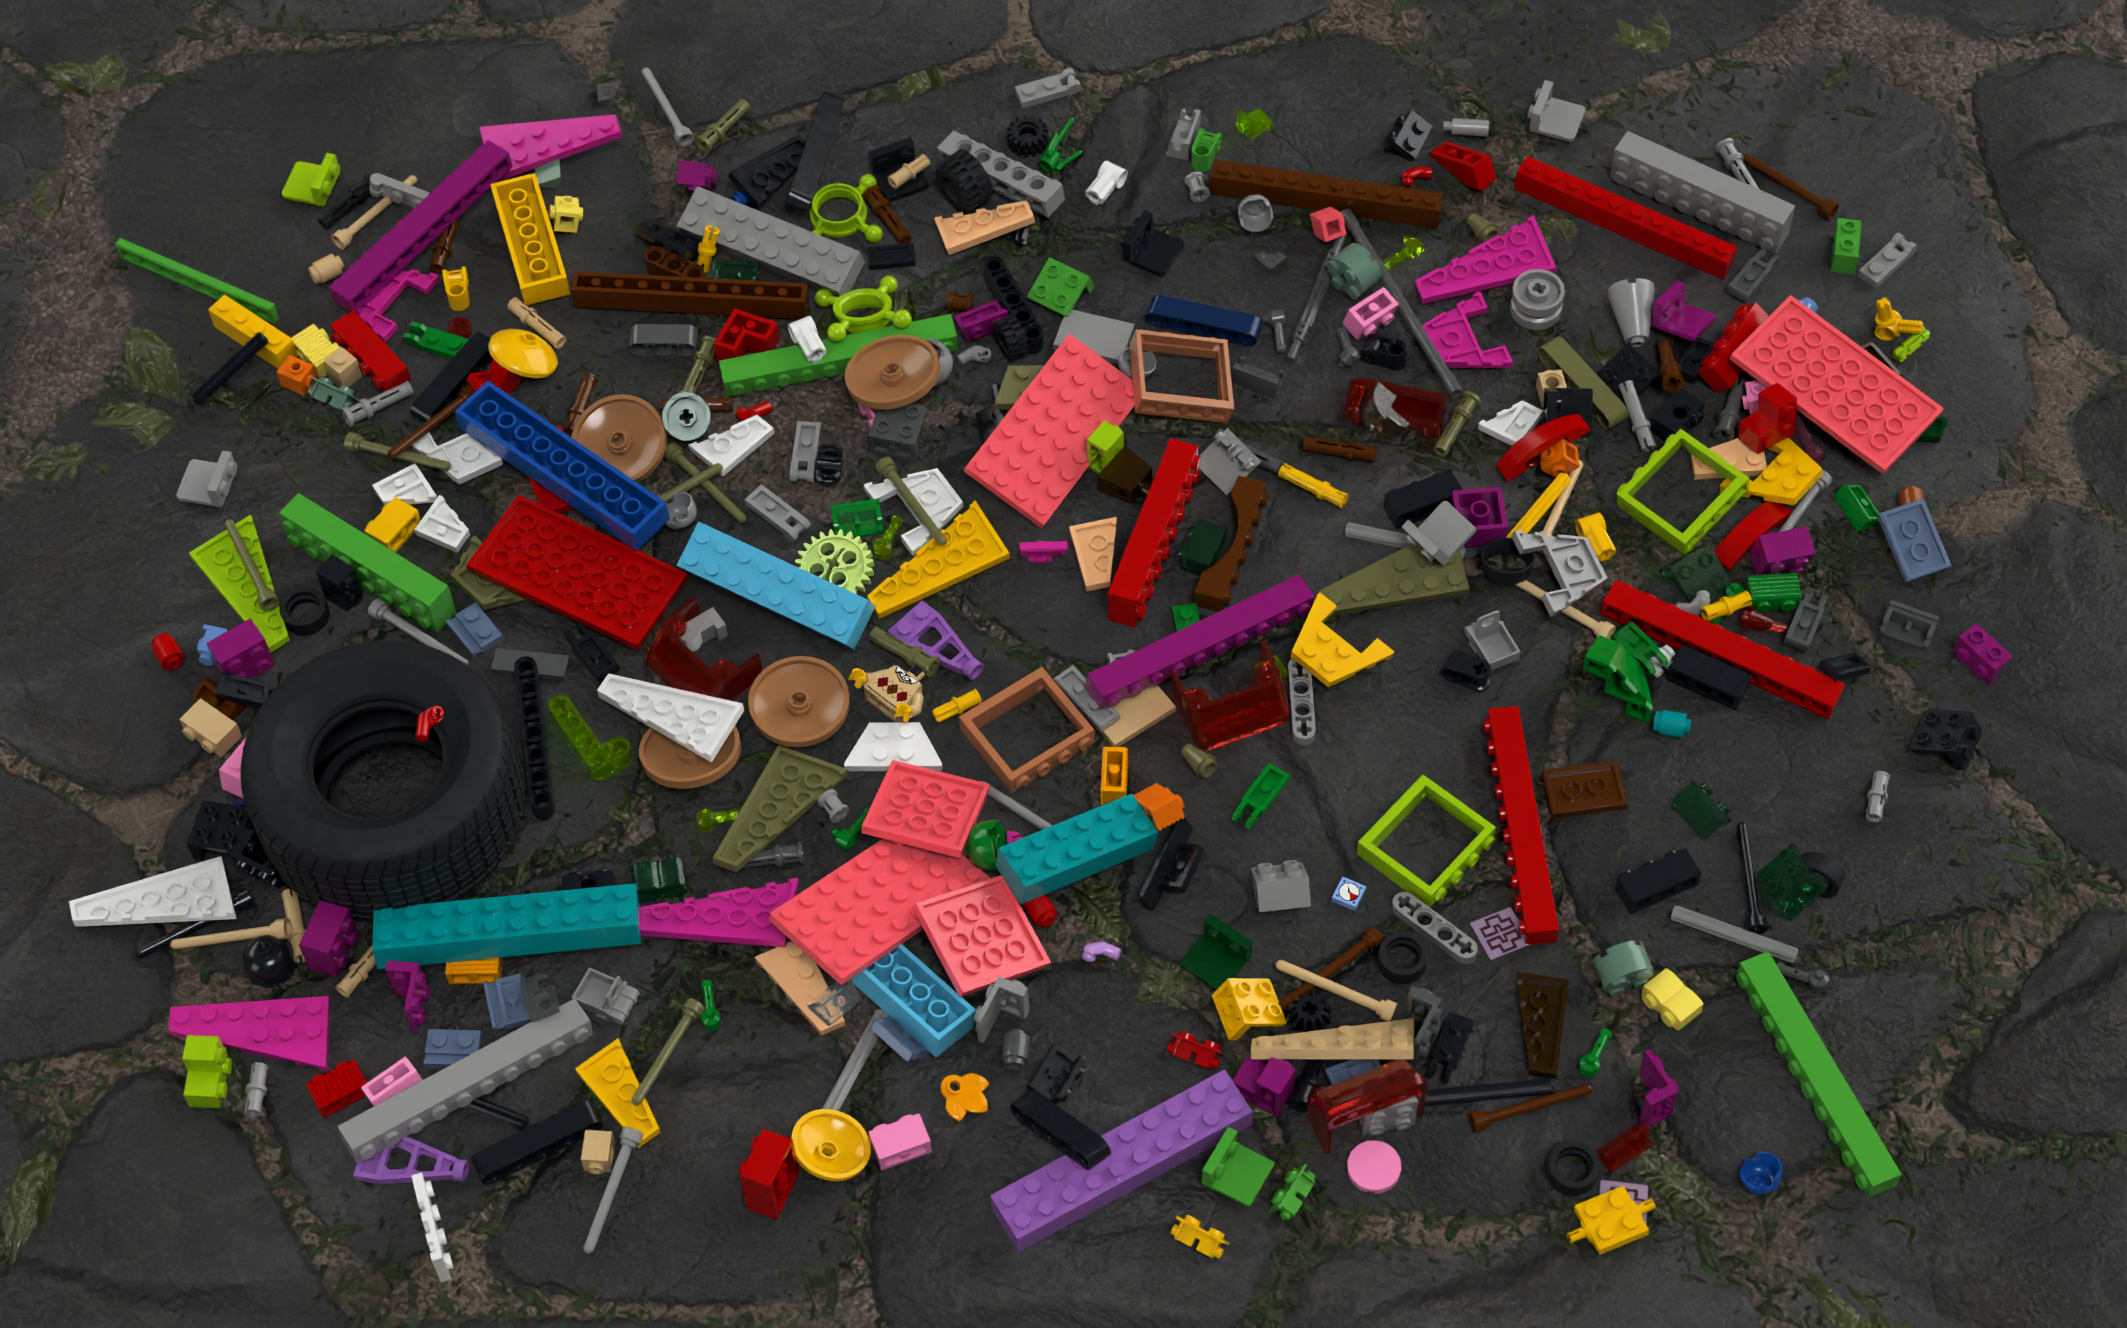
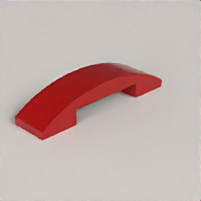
(1539, 440)
(1745, 534)

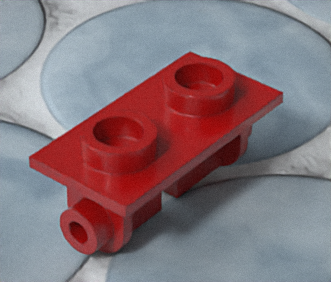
(1205, 1053)

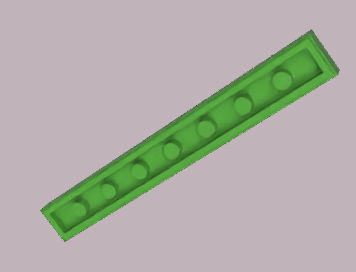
(195, 279)

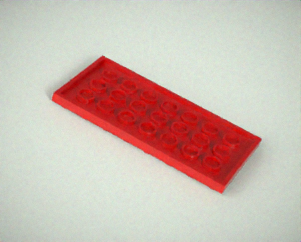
(577, 572)

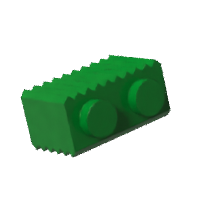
(1774, 591)

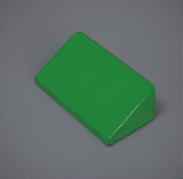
(1857, 506)

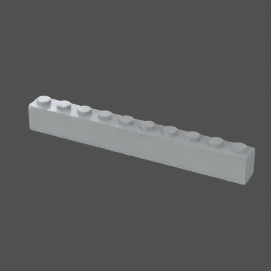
(464, 1081)

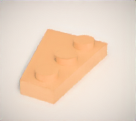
(1737, 455)
(1095, 551)

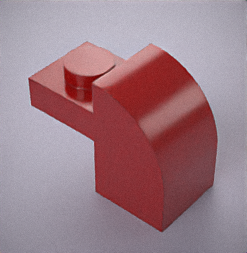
(497, 375)

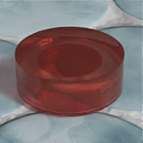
(461, 327)

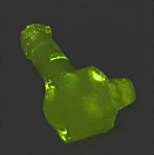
(1413, 248)
(882, 546)
(707, 819)

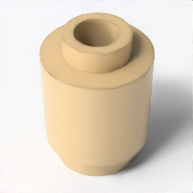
(326, 269)

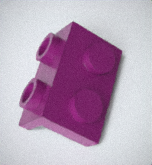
(979, 321)
(1981, 653)

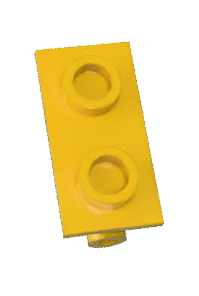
(1209, 1240)

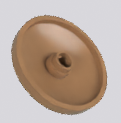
(892, 372)
(624, 434)
(799, 701)
(681, 768)

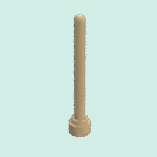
(343, 237)
(1560, 503)
(1601, 628)
(280, 929)
(1384, 1009)

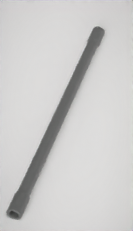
(1448, 379)

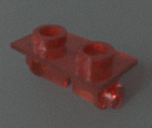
(1625, 1147)

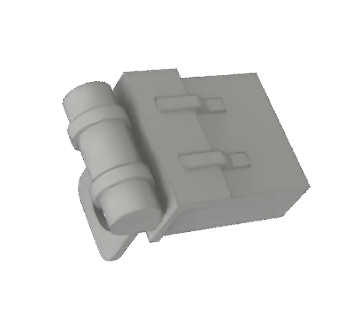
(1492, 641)
(606, 996)

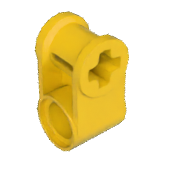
(456, 288)

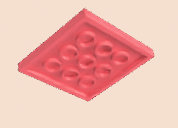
(925, 808)
(981, 935)

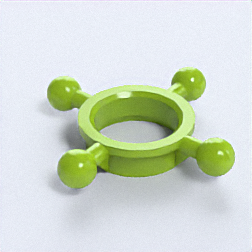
(850, 226)
(858, 299)

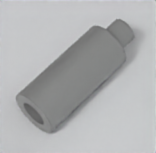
(1467, 127)

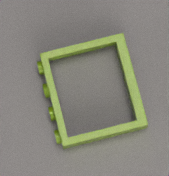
(1714, 512)
(1423, 788)

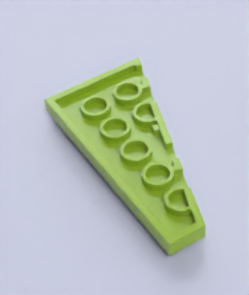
(227, 573)

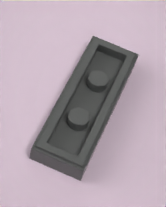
(549, 665)

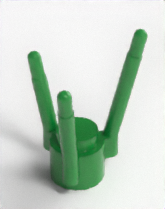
(1051, 157)

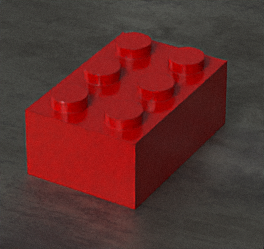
(769, 1173)

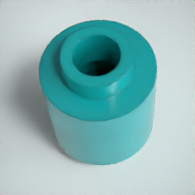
(1671, 723)

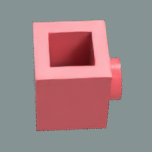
(1328, 224)

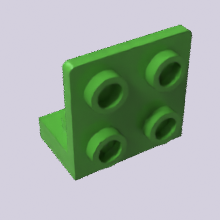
(1059, 287)
(1236, 1170)

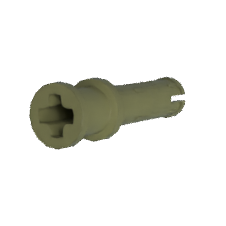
(715, 131)
(702, 361)
(1460, 415)
(912, 655)

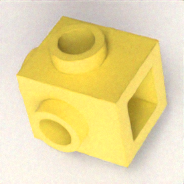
(566, 214)

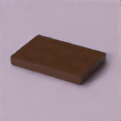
(1584, 789)

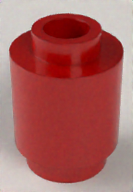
(167, 651)
(1041, 911)

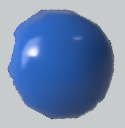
(1761, 1173)

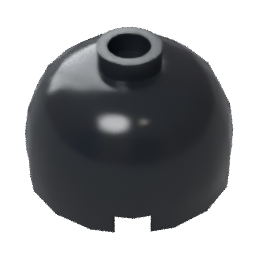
(268, 961)

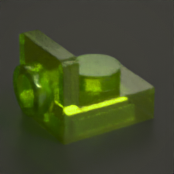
(1253, 122)

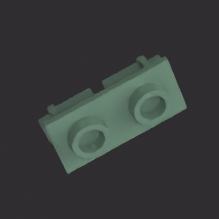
(324, 389)

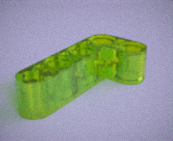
(582, 736)

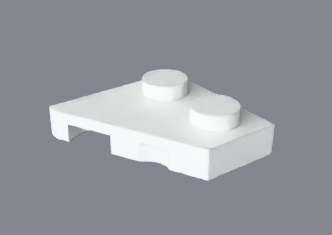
(1512, 423)
(407, 486)
(443, 526)

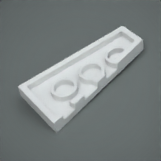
(435, 1237)

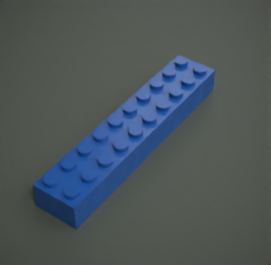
(562, 465)

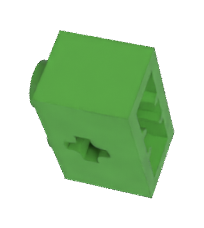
(1845, 246)

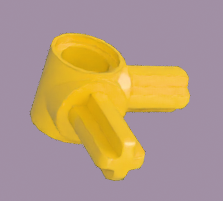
(1890, 323)

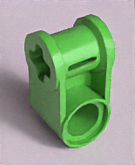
(1205, 149)

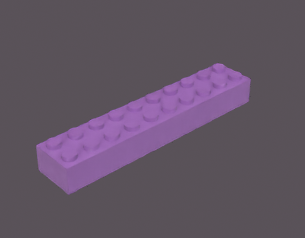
(1139, 1153)

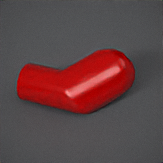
(1415, 172)
(760, 410)
(427, 720)

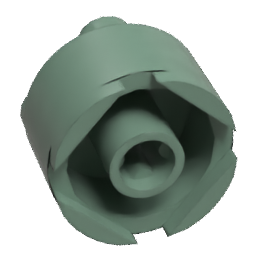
(1353, 271)
(698, 424)
(1624, 967)

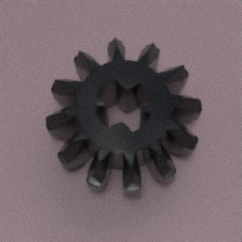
(829, 463)
(1300, 1010)

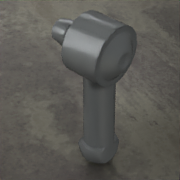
(1276, 320)
(1350, 354)
(1816, 980)

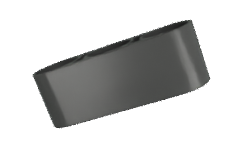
(663, 340)

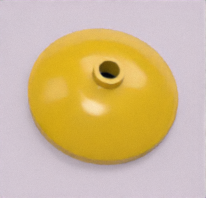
(523, 353)
(835, 1135)

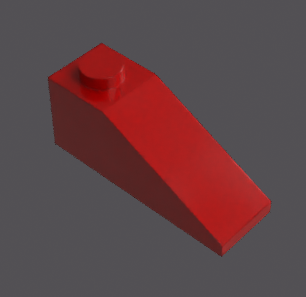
(1467, 165)

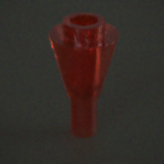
(1755, 620)

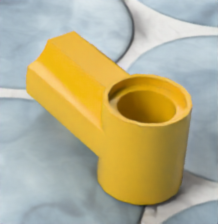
(1595, 529)

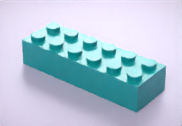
(1076, 848)

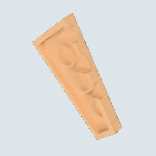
(972, 229)
(799, 980)

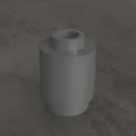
(1015, 1050)

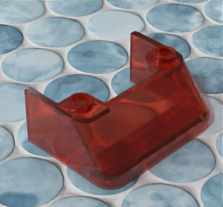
(1420, 407)
(686, 671)
(1236, 714)
(1363, 1096)

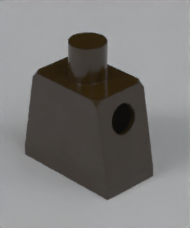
(1125, 477)

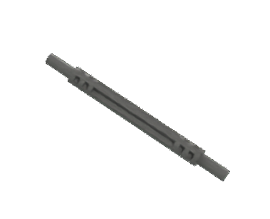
(1313, 303)

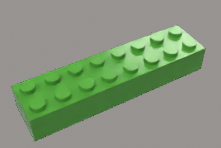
(376, 566)

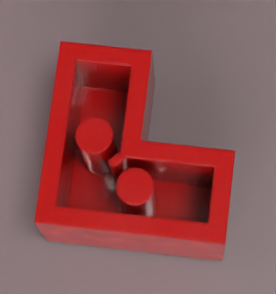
(745, 333)
(1772, 421)

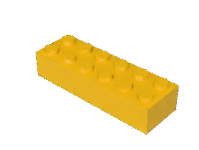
(530, 239)

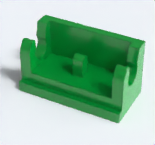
(859, 517)

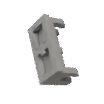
(1184, 135)

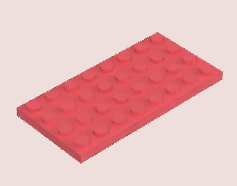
(1837, 384)
(1043, 438)
(868, 905)

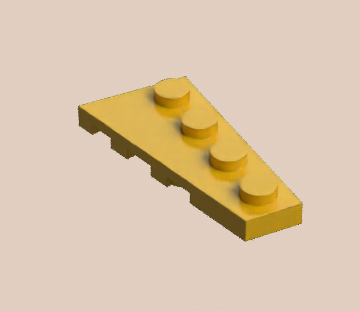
(614, 1084)

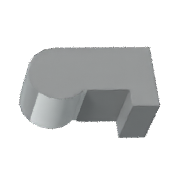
(703, 629)

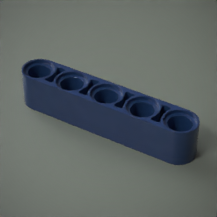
(1203, 320)

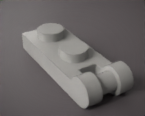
(1047, 88)
(396, 190)
(1887, 261)
(805, 451)
(777, 512)

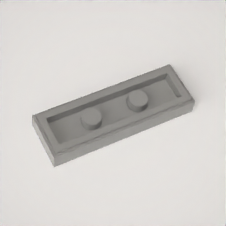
(1073, 686)

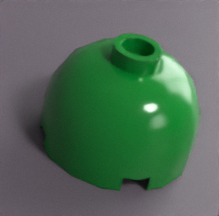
(984, 843)

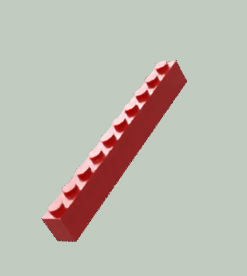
(1625, 218)
(1769, 670)
(1521, 825)

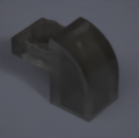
(1377, 412)

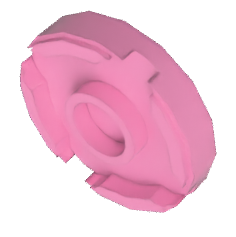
(1374, 1166)

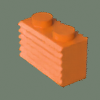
(1160, 805)

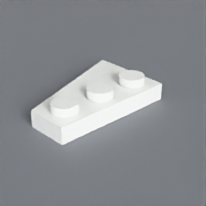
(733, 445)

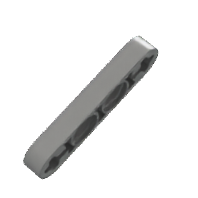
(1301, 700)
(1438, 924)

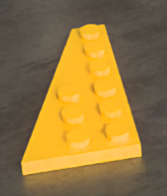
(969, 550)

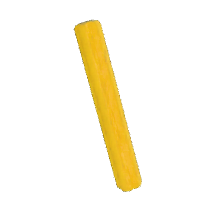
(1542, 504)

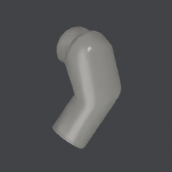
(974, 353)
(1702, 599)

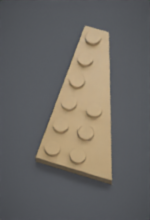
(1363, 1041)

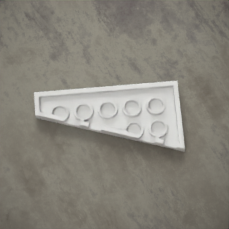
(684, 716)
(179, 895)

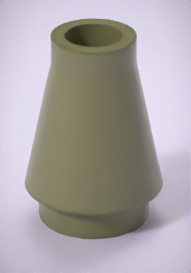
(1482, 228)
(1200, 761)

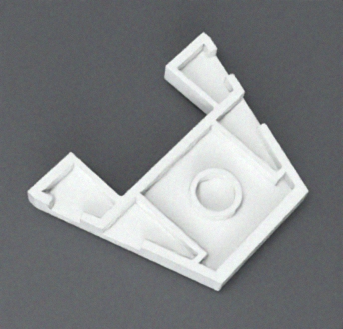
(464, 453)
(934, 496)

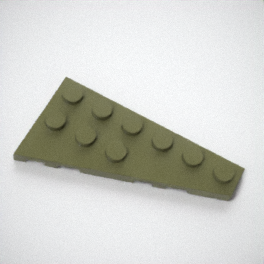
(1398, 580)
(778, 799)

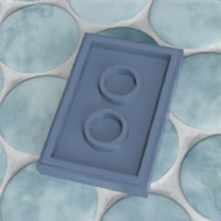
(1914, 540)

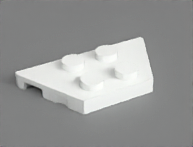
(890, 742)

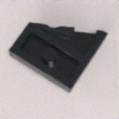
(1690, 355)

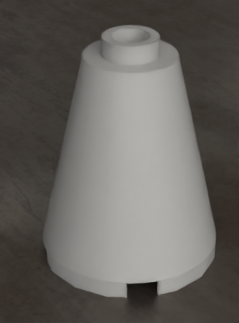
(1633, 309)

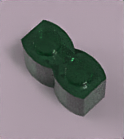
(659, 878)

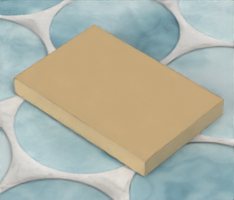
(1138, 715)

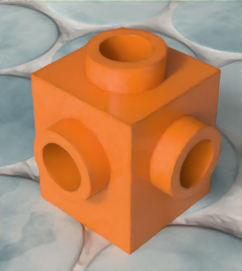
(1560, 458)

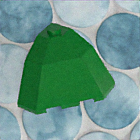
(1623, 676)

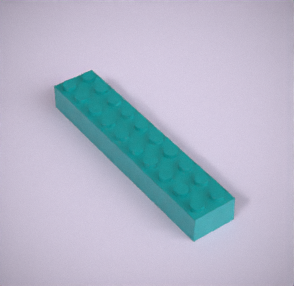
(508, 926)

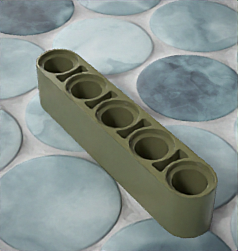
(1606, 407)

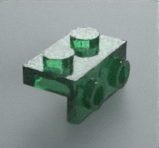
(735, 270)
(1701, 809)

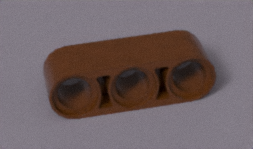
(665, 263)

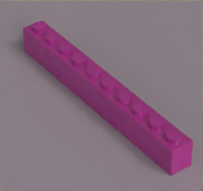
(420, 227)
(1199, 642)

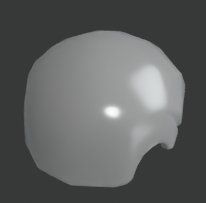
(1255, 213)
(1124, 363)
(681, 511)

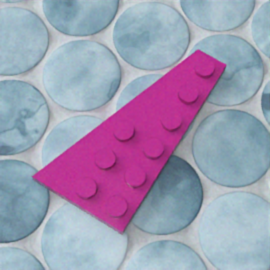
(545, 141)
(1489, 264)
(723, 917)
(268, 1028)

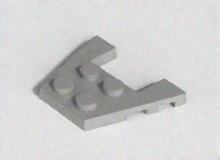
(1571, 562)

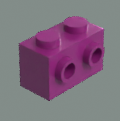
(696, 174)

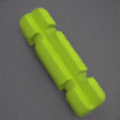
(1910, 345)

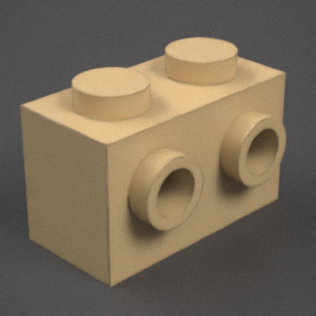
(210, 728)

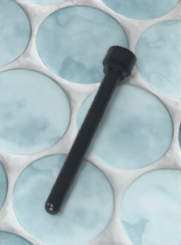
(241, 902)
(1756, 921)

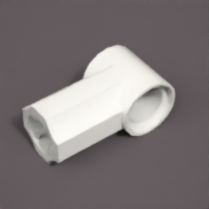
(1108, 178)
(806, 335)

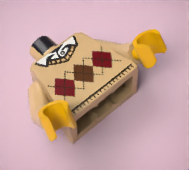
(892, 691)

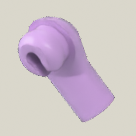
(1100, 948)

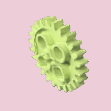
(853, 574)

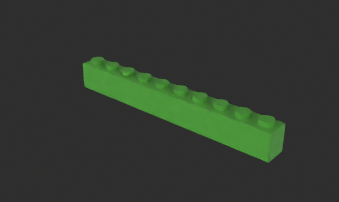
(790, 365)
(1818, 1075)

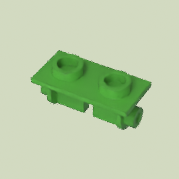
(1296, 1183)

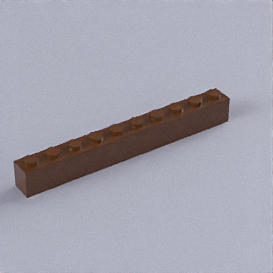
(1322, 191)
(689, 295)

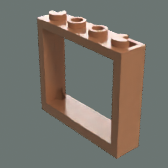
(1178, 405)
(1008, 699)

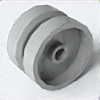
(1537, 299)

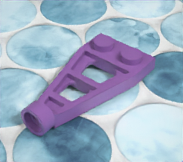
(923, 618)
(376, 1171)

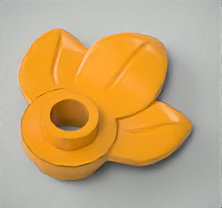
(967, 1098)

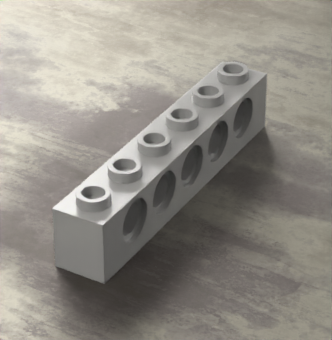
(1008, 176)

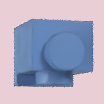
(210, 633)

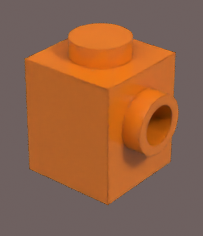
(296, 375)

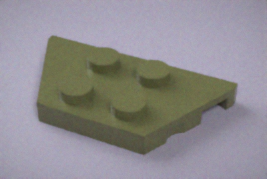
(1014, 384)
(479, 589)

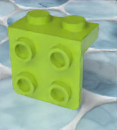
(312, 182)

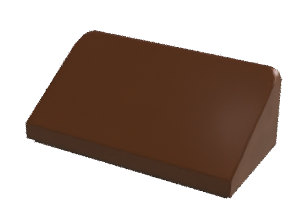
(207, 690)

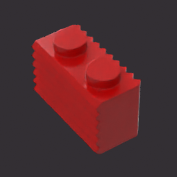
(337, 1088)

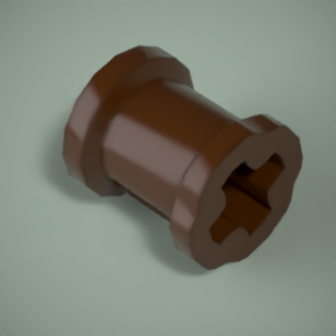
(959, 302)

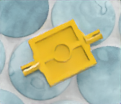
(1611, 1220)

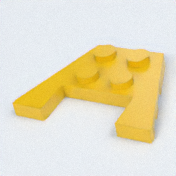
(1785, 477)
(1329, 655)

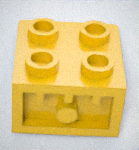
(1247, 1004)

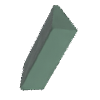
(549, 174)

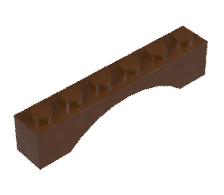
(1216, 582)

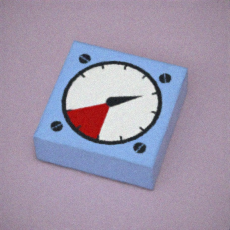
(1348, 893)

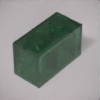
(1203, 547)

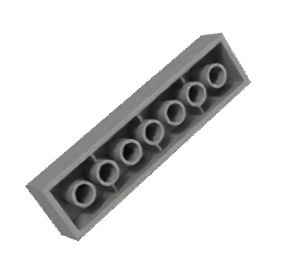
(1702, 192)
(772, 243)

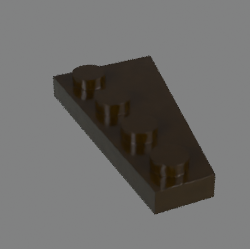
(1543, 1015)

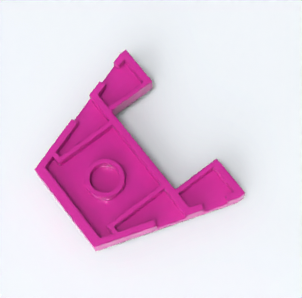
(374, 308)
(1457, 342)

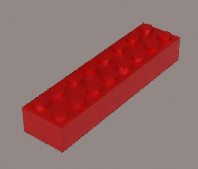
(1153, 533)

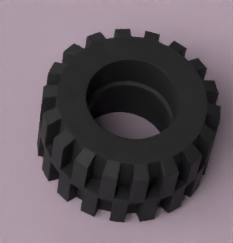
(963, 181)

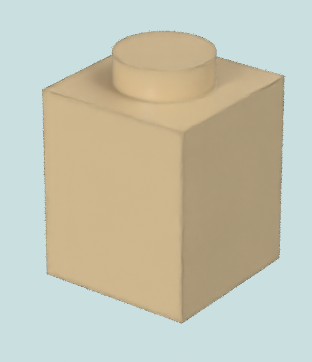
(342, 368)

